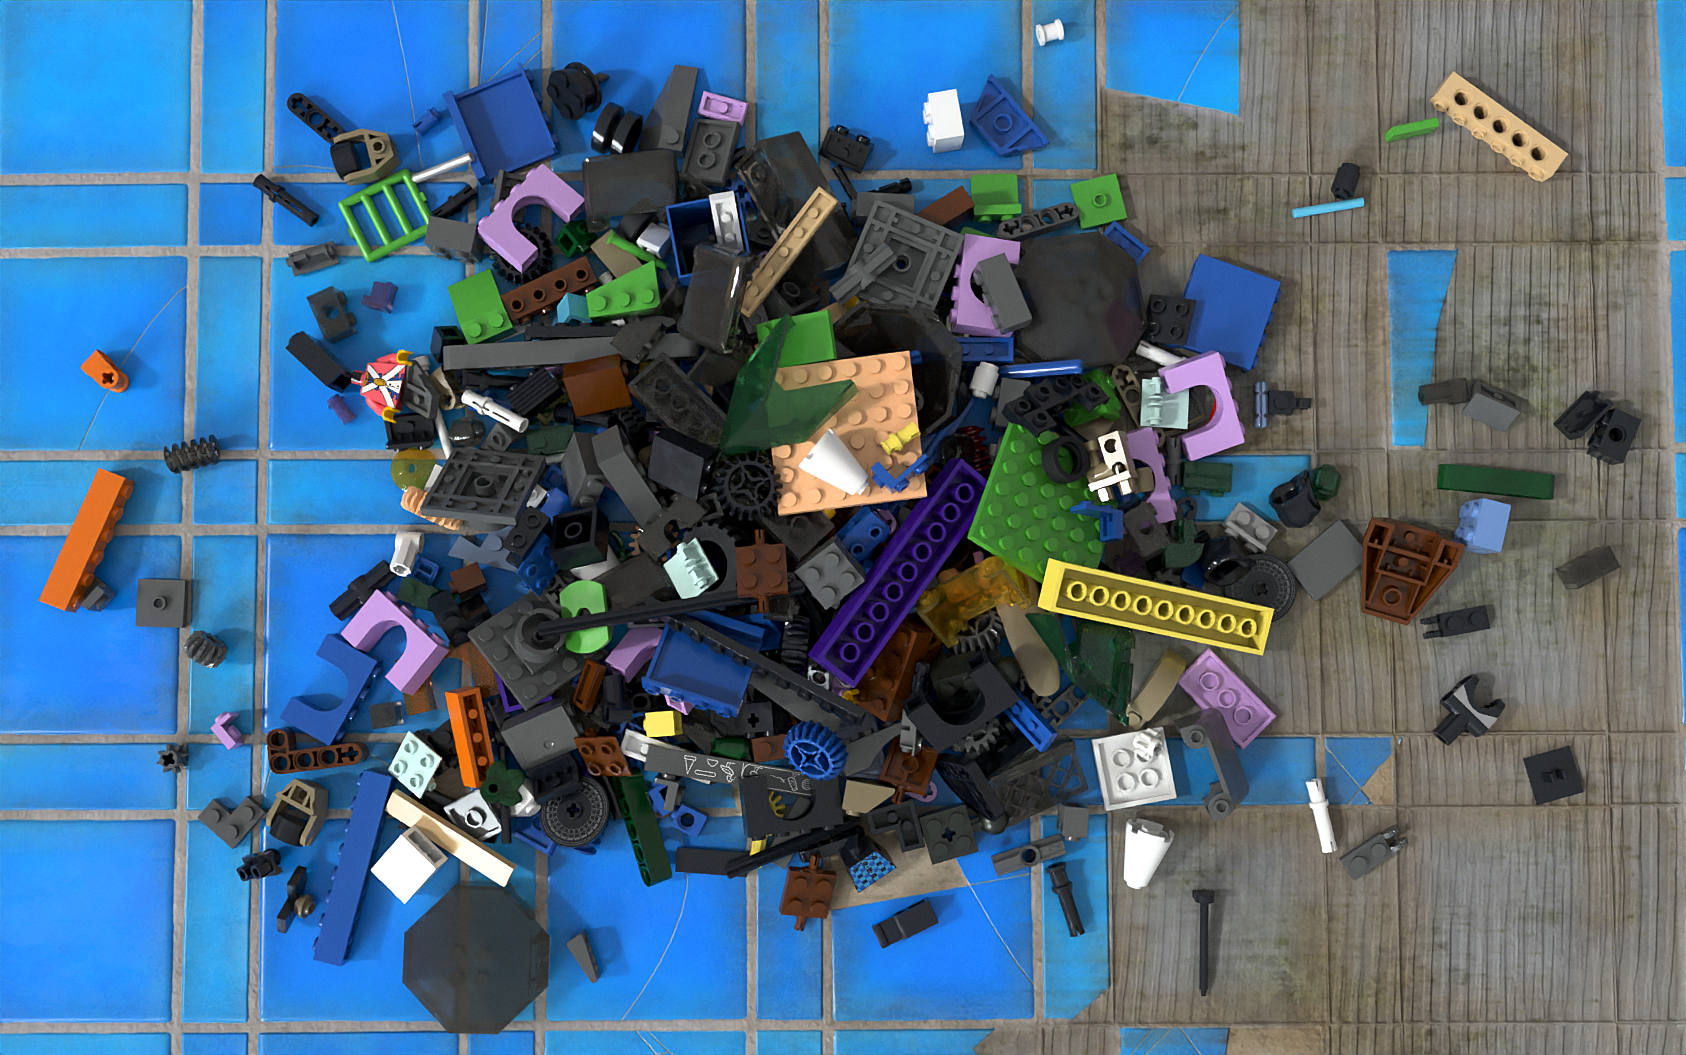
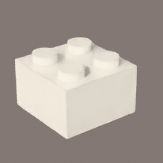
(943, 121)

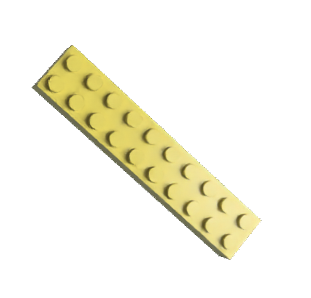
(1154, 607)

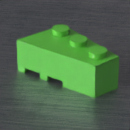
(626, 296)

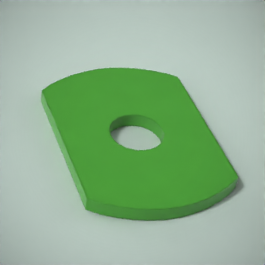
(577, 597)

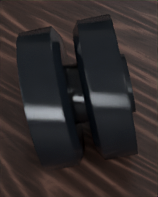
(616, 130)

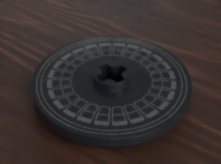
(1278, 582)
(583, 827)

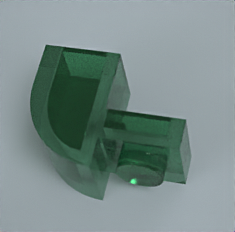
(1186, 551)
(418, 592)

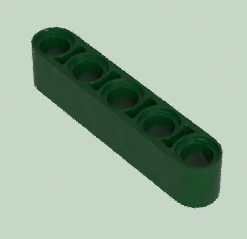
(1496, 481)
(642, 827)

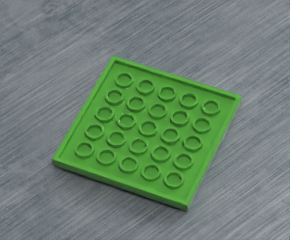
(1028, 515)

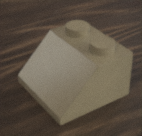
(864, 795)

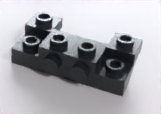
(1050, 399)

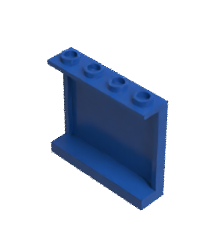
(503, 125)
(1229, 311)
(697, 673)

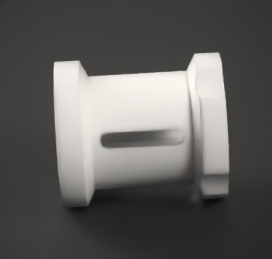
(1049, 32)

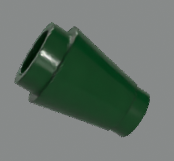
(731, 747)

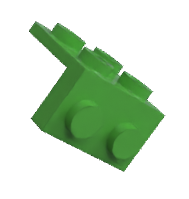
(994, 197)
(1079, 414)

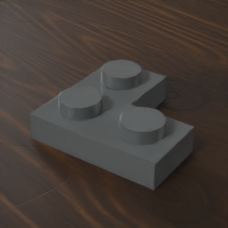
(229, 825)

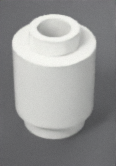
(984, 380)

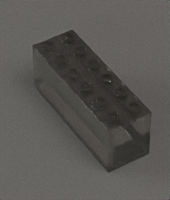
(781, 180)

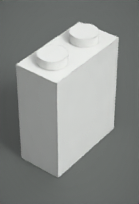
(409, 864)

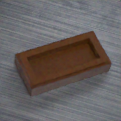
(589, 684)

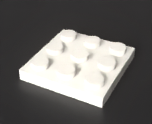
(1129, 778)

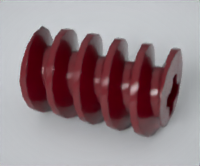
(979, 461)

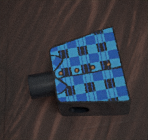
(865, 861)

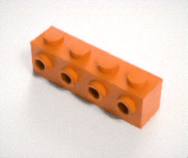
(470, 734)

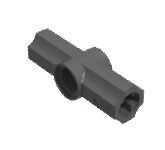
(862, 274)
(1043, 850)

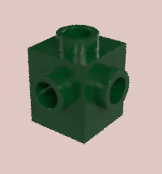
(575, 238)

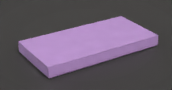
(1218, 687)

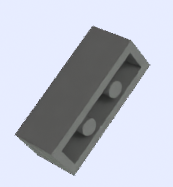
(1002, 294)

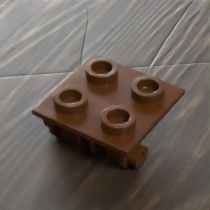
(602, 754)

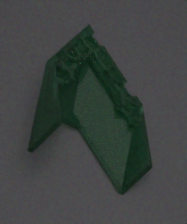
(766, 414)
(1095, 660)

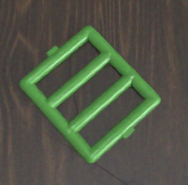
(364, 196)

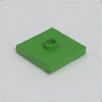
(1098, 201)

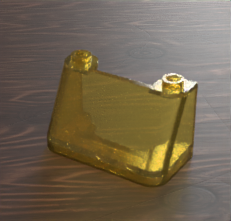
(971, 593)

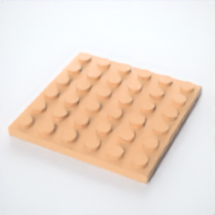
(878, 409)

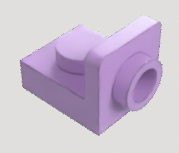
(227, 734)

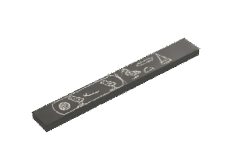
(724, 769)

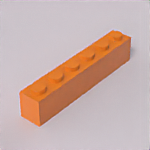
(87, 541)

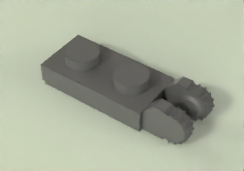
(1372, 852)

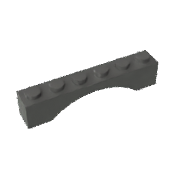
(863, 750)

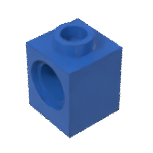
(699, 819)

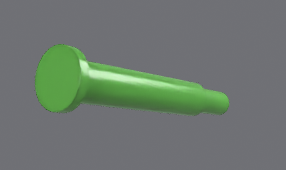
(635, 250)

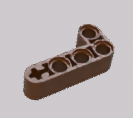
(318, 754)

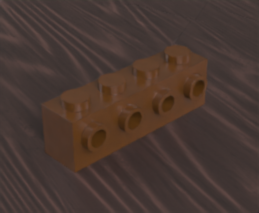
(548, 290)

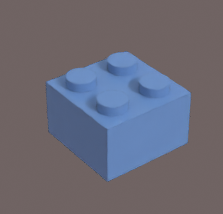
(1482, 525)

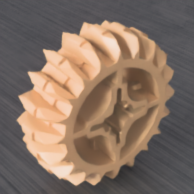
(414, 498)

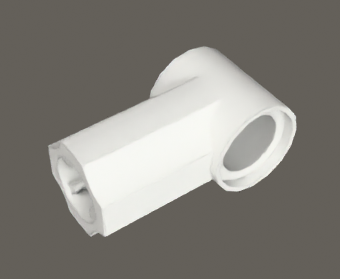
(407, 547)

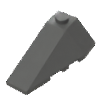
(671, 114)

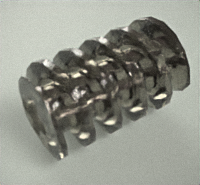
(194, 456)

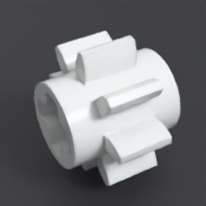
(1148, 743)

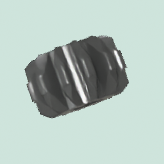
(205, 649)

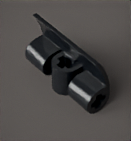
(1009, 746)

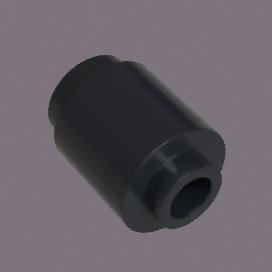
(1346, 181)

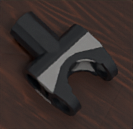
(1465, 712)

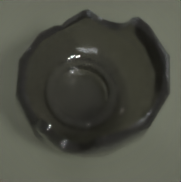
(957, 446)

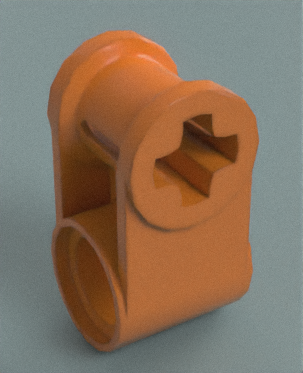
(104, 371)

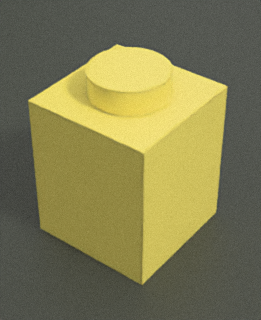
(663, 723)

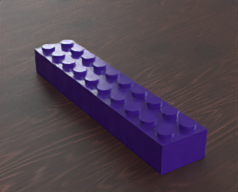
(900, 573)

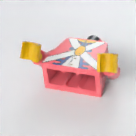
(384, 383)

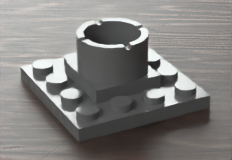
(919, 244)
(484, 487)
(521, 657)

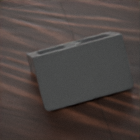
(1492, 406)

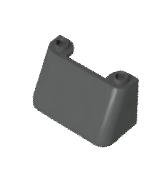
(1210, 730)

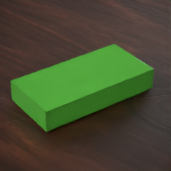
(1411, 129)

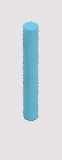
(1328, 207)

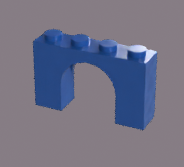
(359, 670)

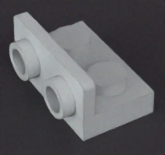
(1249, 528)

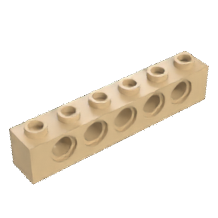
(1510, 127)

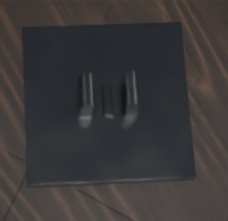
(1553, 775)

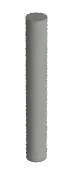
(443, 167)

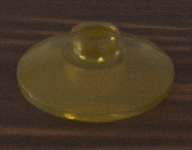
(423, 461)

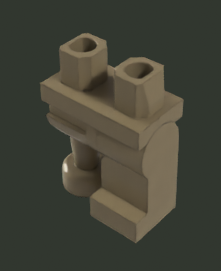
(1116, 469)

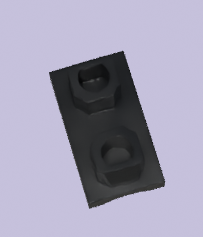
(260, 865)

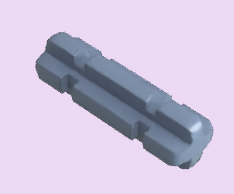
(1261, 405)

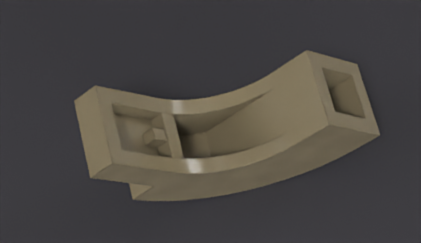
(1156, 689)

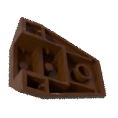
(1403, 567)

